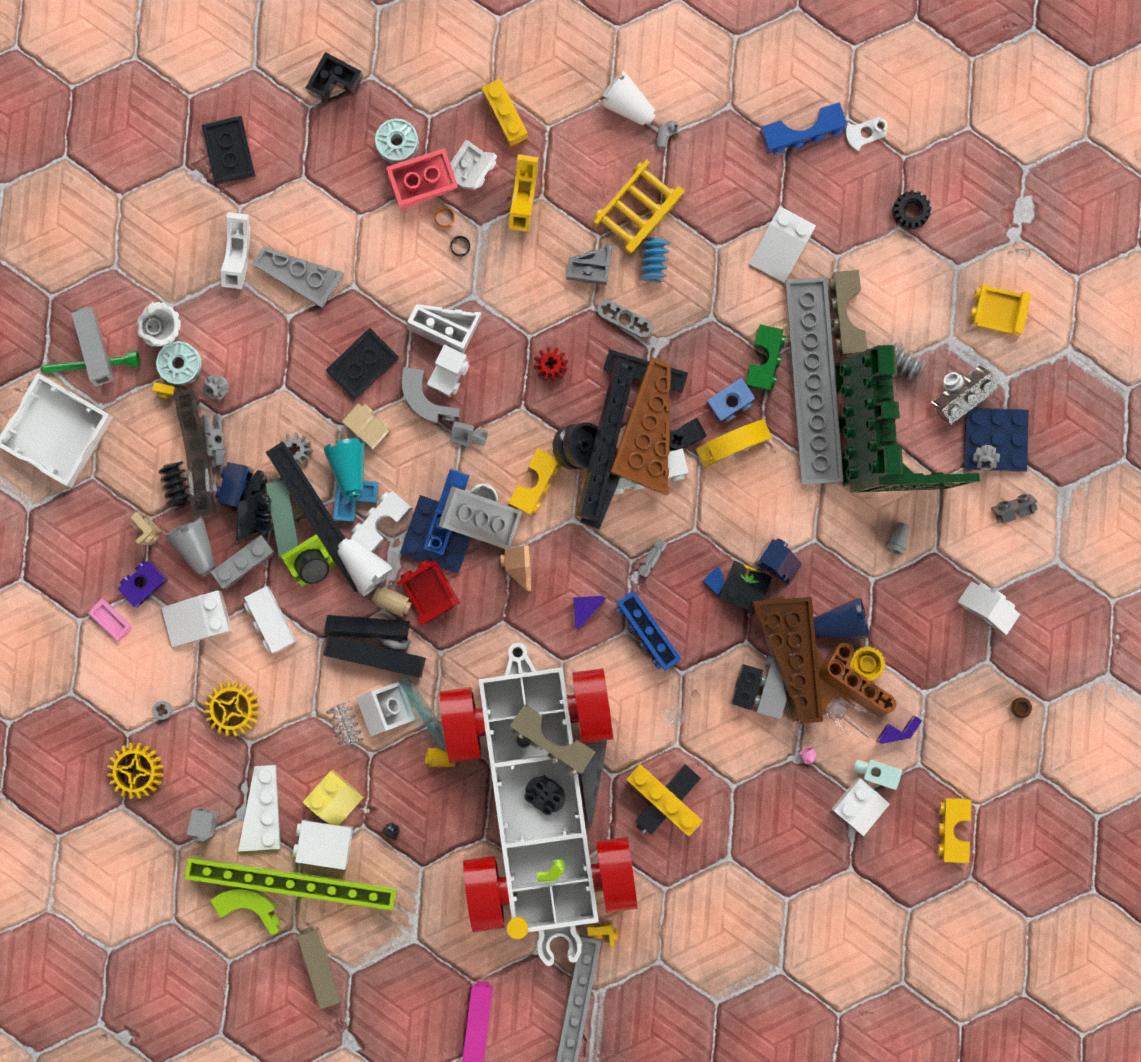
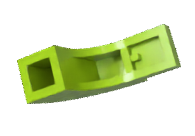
(249, 899)

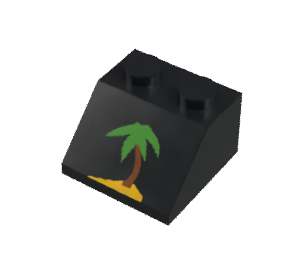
(744, 586)

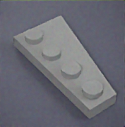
(305, 278)

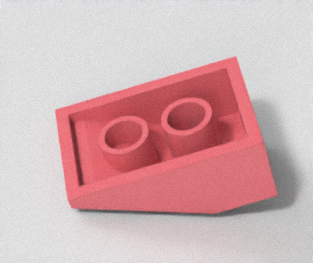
(421, 179)

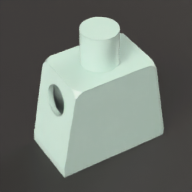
(889, 775)

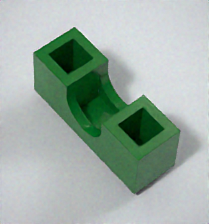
(769, 340)

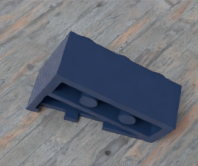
(778, 560)

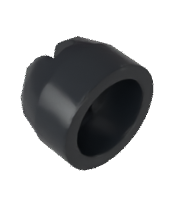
(391, 831)

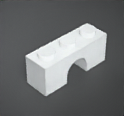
(390, 506)

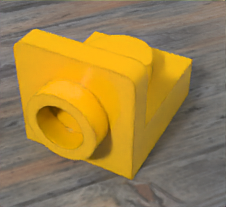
(599, 931)

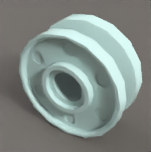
(395, 129)
(167, 358)

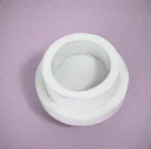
(953, 382)

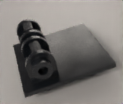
(253, 515)

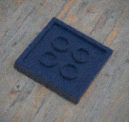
(1002, 430)
(418, 533)

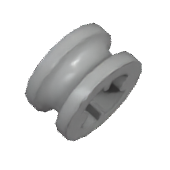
(156, 713)

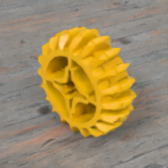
(228, 716)
(117, 768)

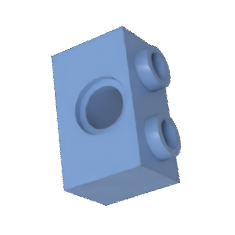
(737, 390)

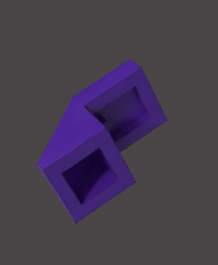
(892, 734)

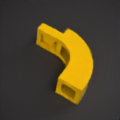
(523, 193)
(733, 442)

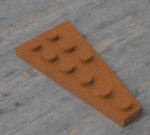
(645, 441)

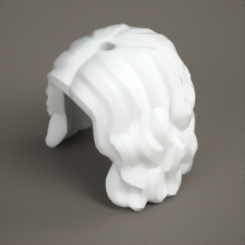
(163, 324)

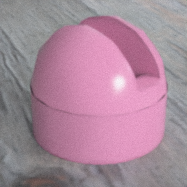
(808, 755)

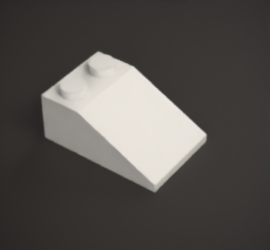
(782, 244)
(197, 618)

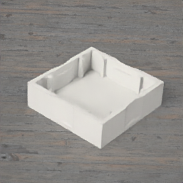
(54, 430)

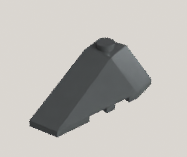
(591, 777)

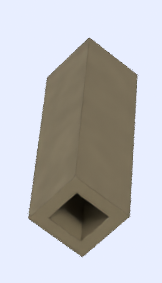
(319, 967)

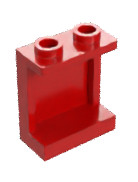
(428, 591)

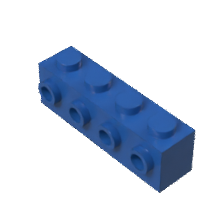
(646, 627)

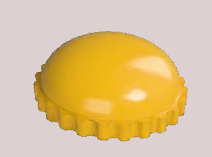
(868, 662)

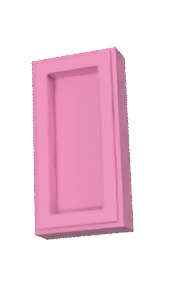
(110, 619)

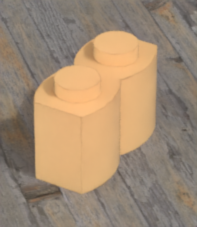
(366, 425)

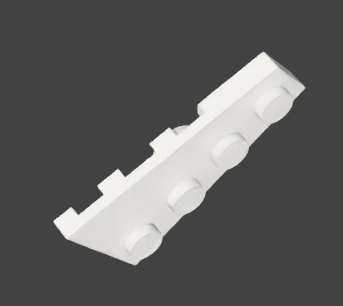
(261, 818)

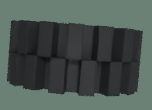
(920, 201)

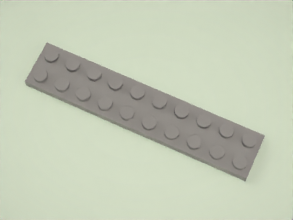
(814, 381)

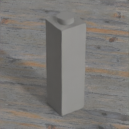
(93, 346)

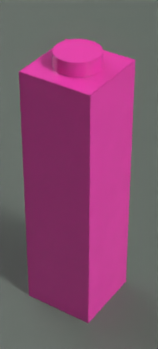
(478, 1022)

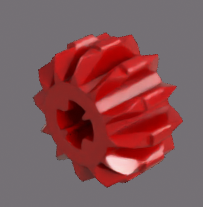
(557, 367)

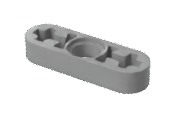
(608, 317)

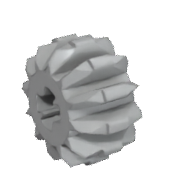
(302, 446)

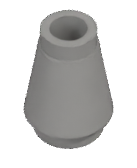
(898, 540)

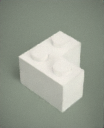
(448, 370)
(989, 606)

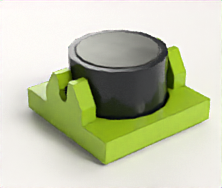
(310, 560)

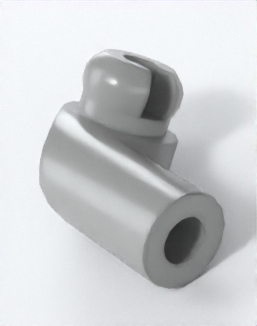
(666, 131)

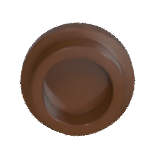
(1021, 707)

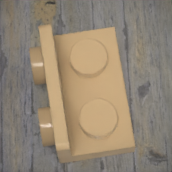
(143, 523)

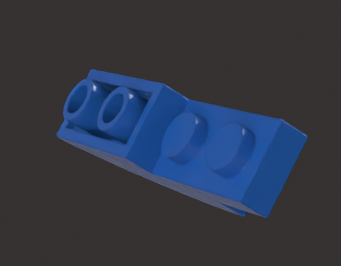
(438, 536)

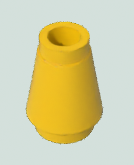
(437, 758)

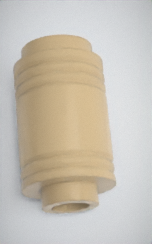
(391, 601)

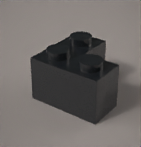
(332, 73)

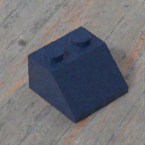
(234, 484)

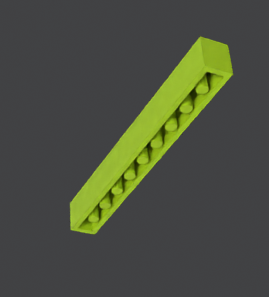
(291, 883)

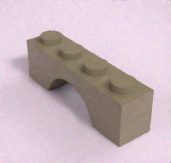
(850, 338)
(529, 724)

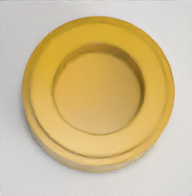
(517, 927)

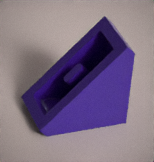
(585, 607)

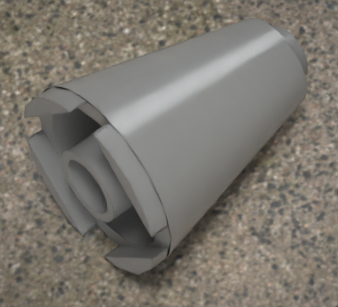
(193, 545)

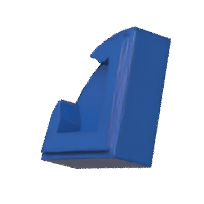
(715, 580)

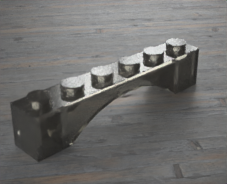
(198, 465)

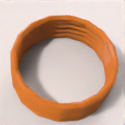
(445, 226)

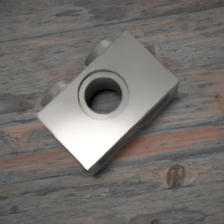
(202, 823)

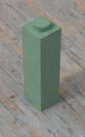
(283, 516)

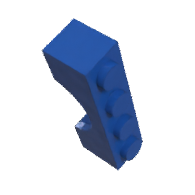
(779, 136)

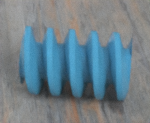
(654, 260)

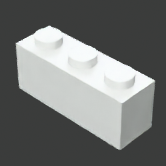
(269, 620)

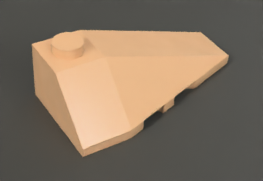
(518, 565)

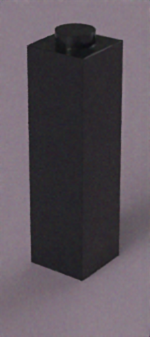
(680, 786)

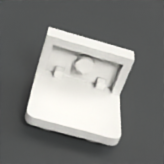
(471, 166)

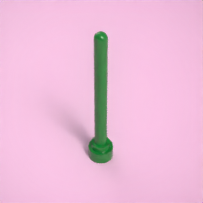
(131, 359)

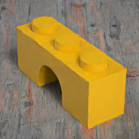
(505, 112)
(528, 499)
(953, 811)

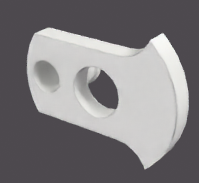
(854, 136)

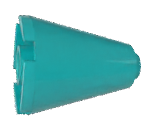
(347, 465)

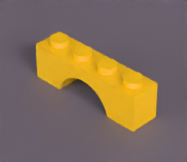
(664, 800)

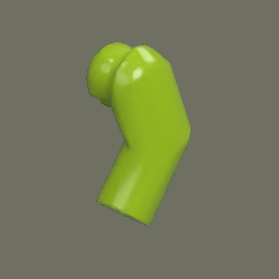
(553, 874)

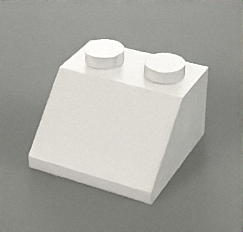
(385, 708)
(860, 806)

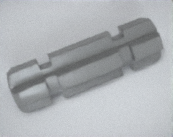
(652, 558)

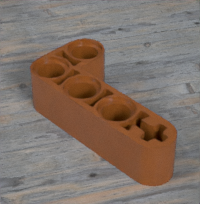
(879, 701)

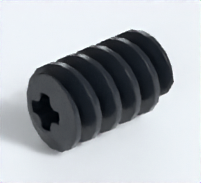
(174, 484)

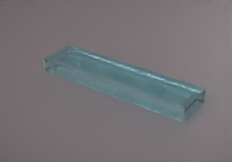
(423, 710)

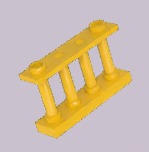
(646, 227)

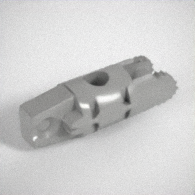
(214, 439)

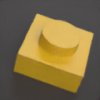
(164, 391)

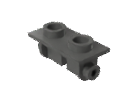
(1024, 504)

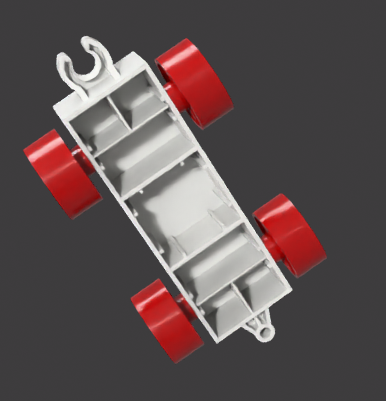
(527, 835)

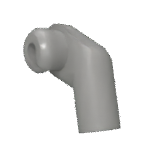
(394, 644)

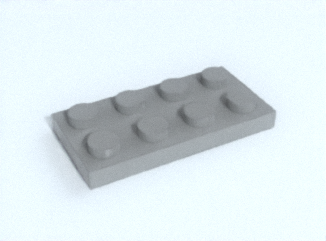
(480, 518)

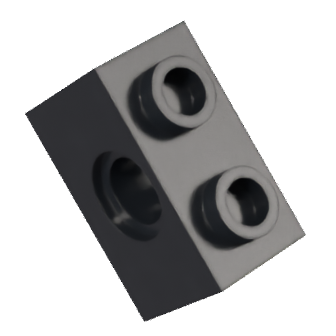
(746, 686)

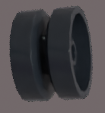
(574, 445)

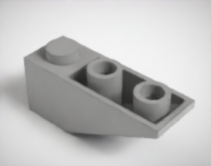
(773, 695)

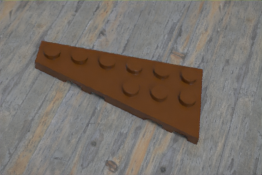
(792, 642)

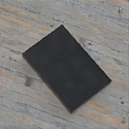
(228, 150)
(362, 363)

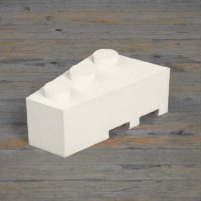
(444, 325)

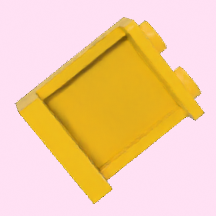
(1000, 309)

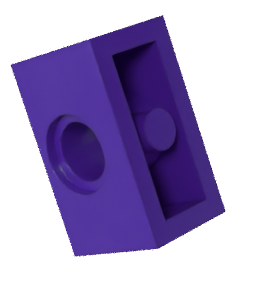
(154, 581)

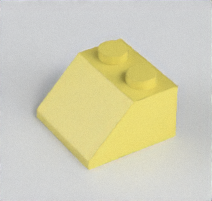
(333, 799)

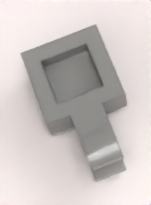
(465, 434)

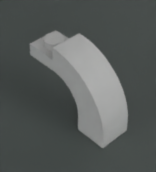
(413, 391)

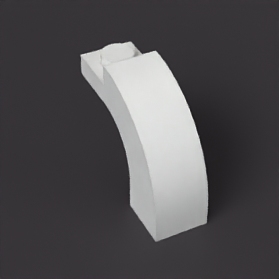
(237, 251)

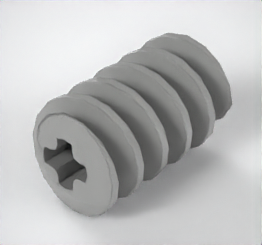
(906, 362)

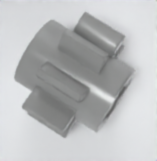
(215, 387)
(986, 457)

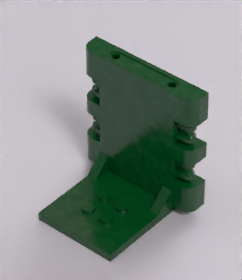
(869, 425)

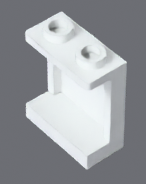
(323, 844)

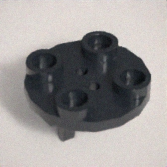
(545, 794)

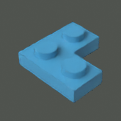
(346, 508)

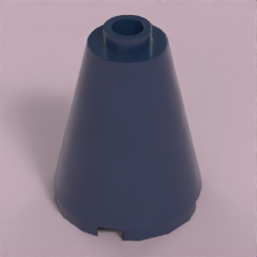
(844, 621)

